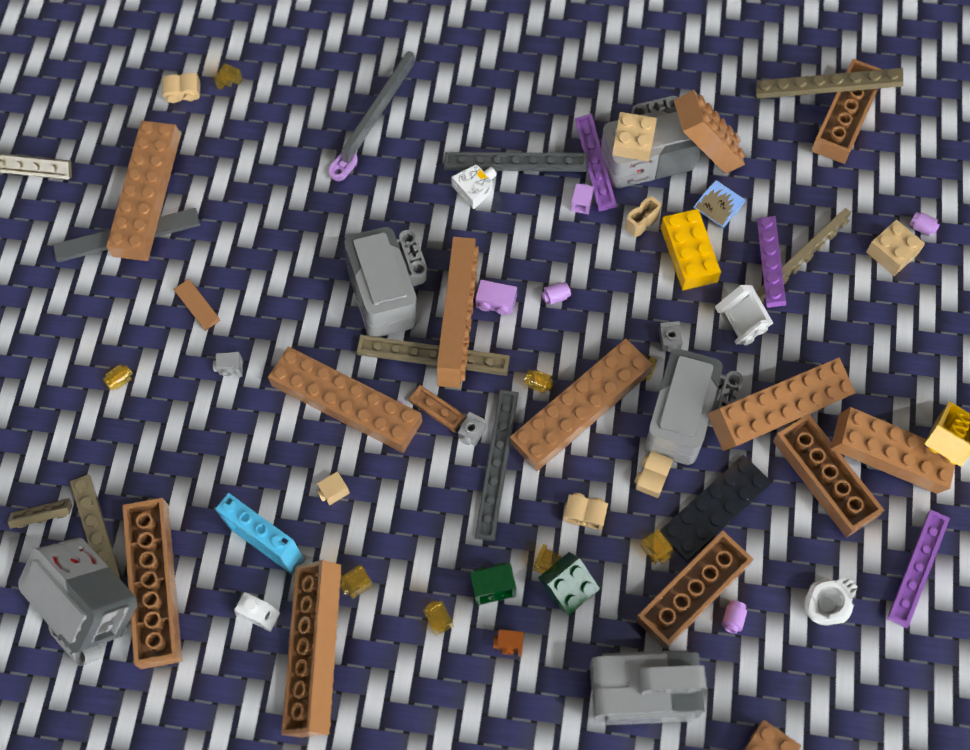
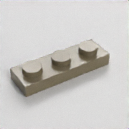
(39, 514)

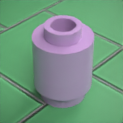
(924, 223)
(556, 293)
(734, 616)

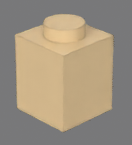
(332, 488)

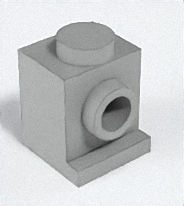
(668, 330)
(228, 364)
(479, 426)

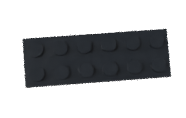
(715, 508)

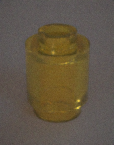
(118, 377)
(538, 381)

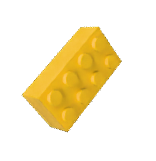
(690, 249)
(951, 434)

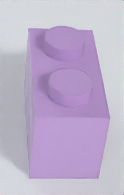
(496, 297)

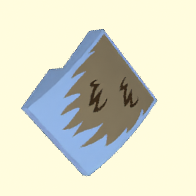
(719, 204)

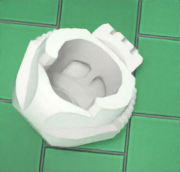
(830, 600)

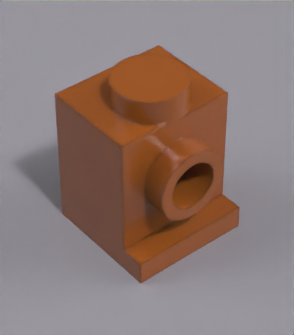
(509, 642)

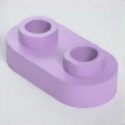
(342, 167)

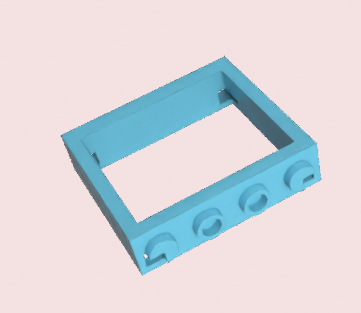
(260, 533)

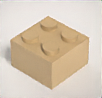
(634, 136)
(895, 247)

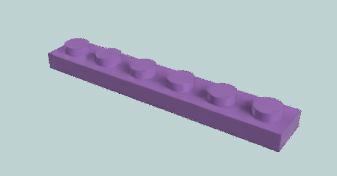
(595, 162)
(771, 262)
(918, 569)

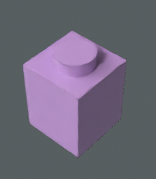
(582, 198)

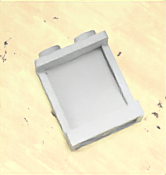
(745, 314)

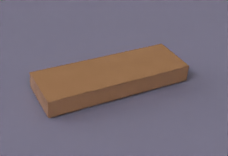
(197, 304)
(437, 408)

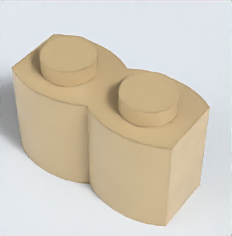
(181, 87)
(643, 216)
(654, 474)
(585, 511)

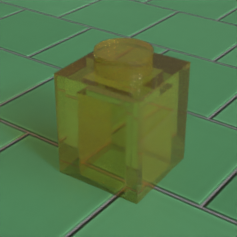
(657, 547)
(355, 582)
(438, 617)

